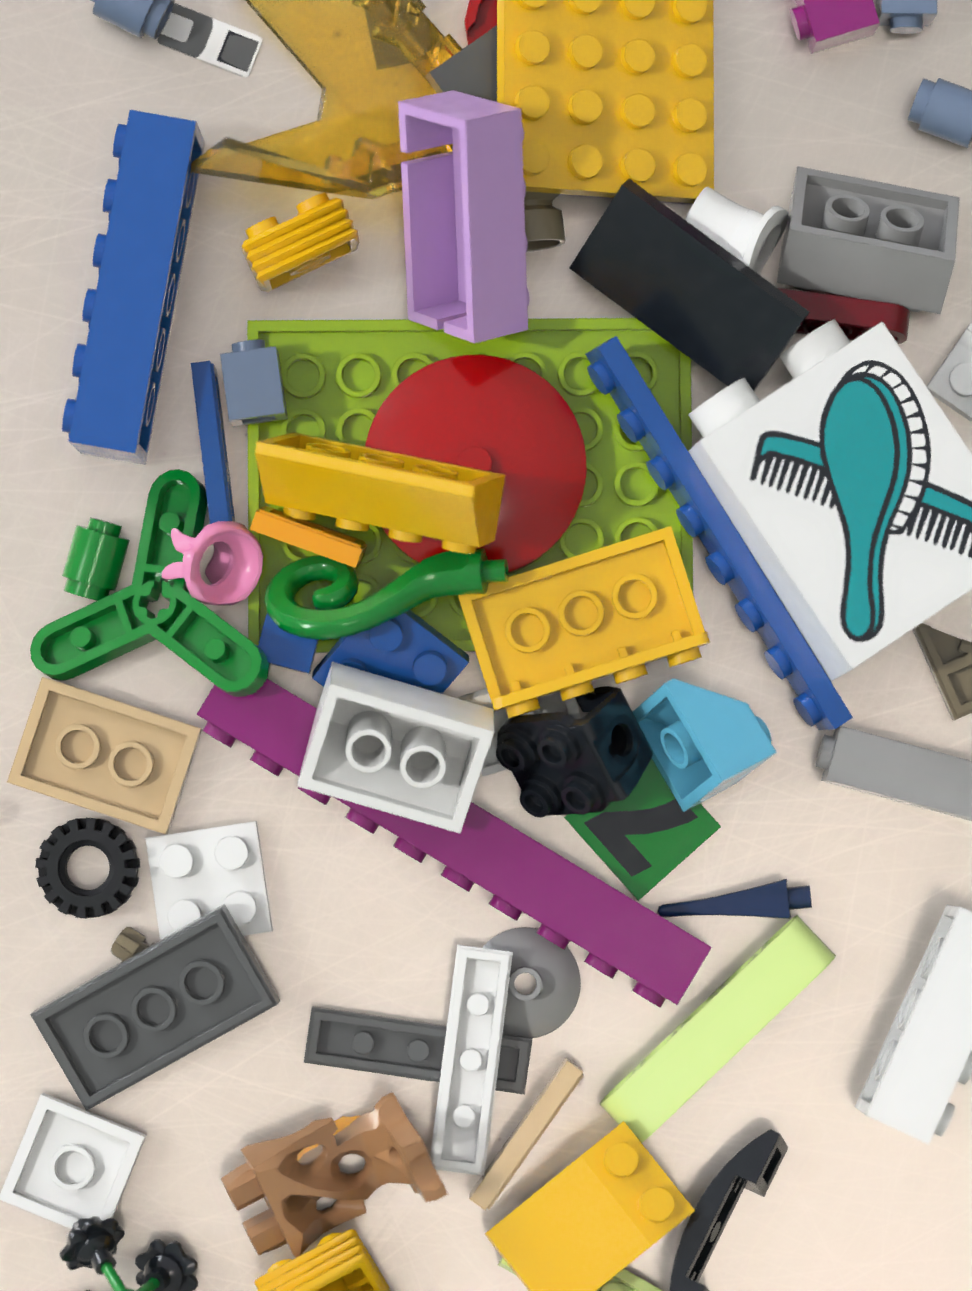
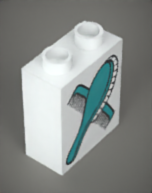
(845, 491)

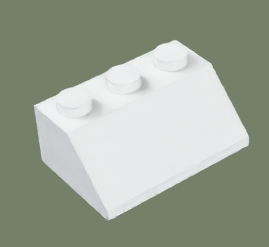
(396, 747)

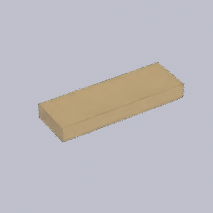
(526, 1134)

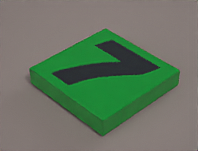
(644, 833)

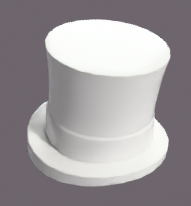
(737, 229)

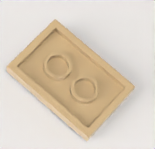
(104, 755)

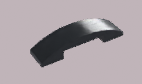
(748, 1169)

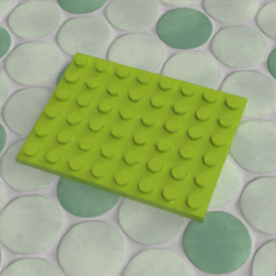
(347, 368)

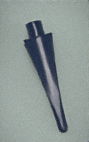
(767, 900)

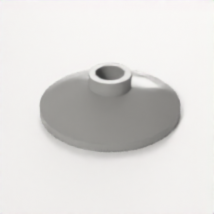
(556, 983)

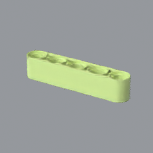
(718, 1029)

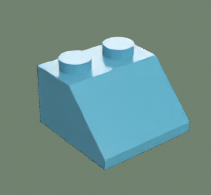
(701, 740)

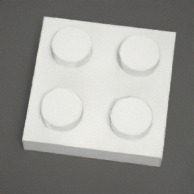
(206, 870)
(71, 1164)

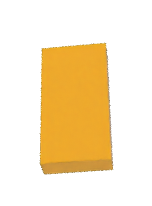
(309, 536)

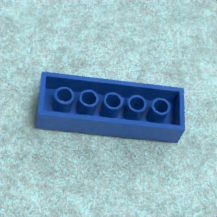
(135, 287)

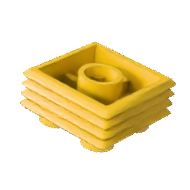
(300, 244)
(334, 1265)

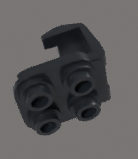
(574, 762)

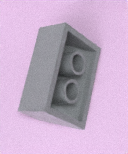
(869, 240)

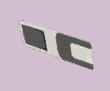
(210, 40)

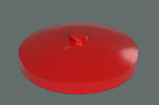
(499, 421)

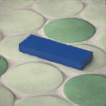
(212, 442)

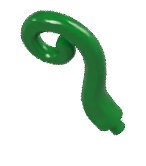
(434, 577)

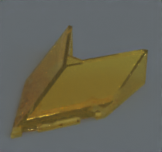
(365, 62)

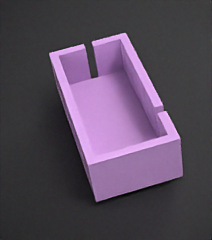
(464, 216)

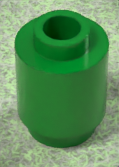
(95, 559)

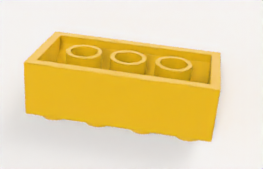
(380, 490)

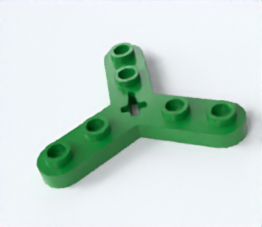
(124, 623)

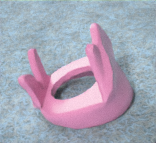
(233, 567)

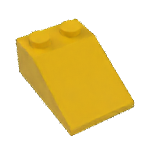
(591, 1217)

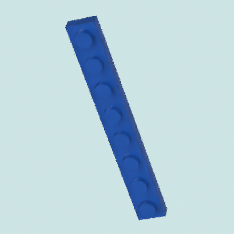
(705, 517)

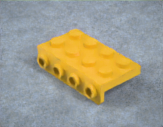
(584, 622)

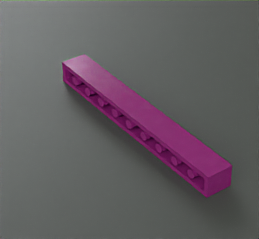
(488, 853)

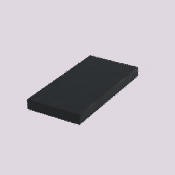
(687, 288)

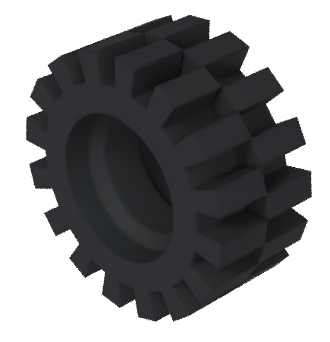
(54, 860)

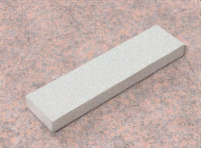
(470, 1059)

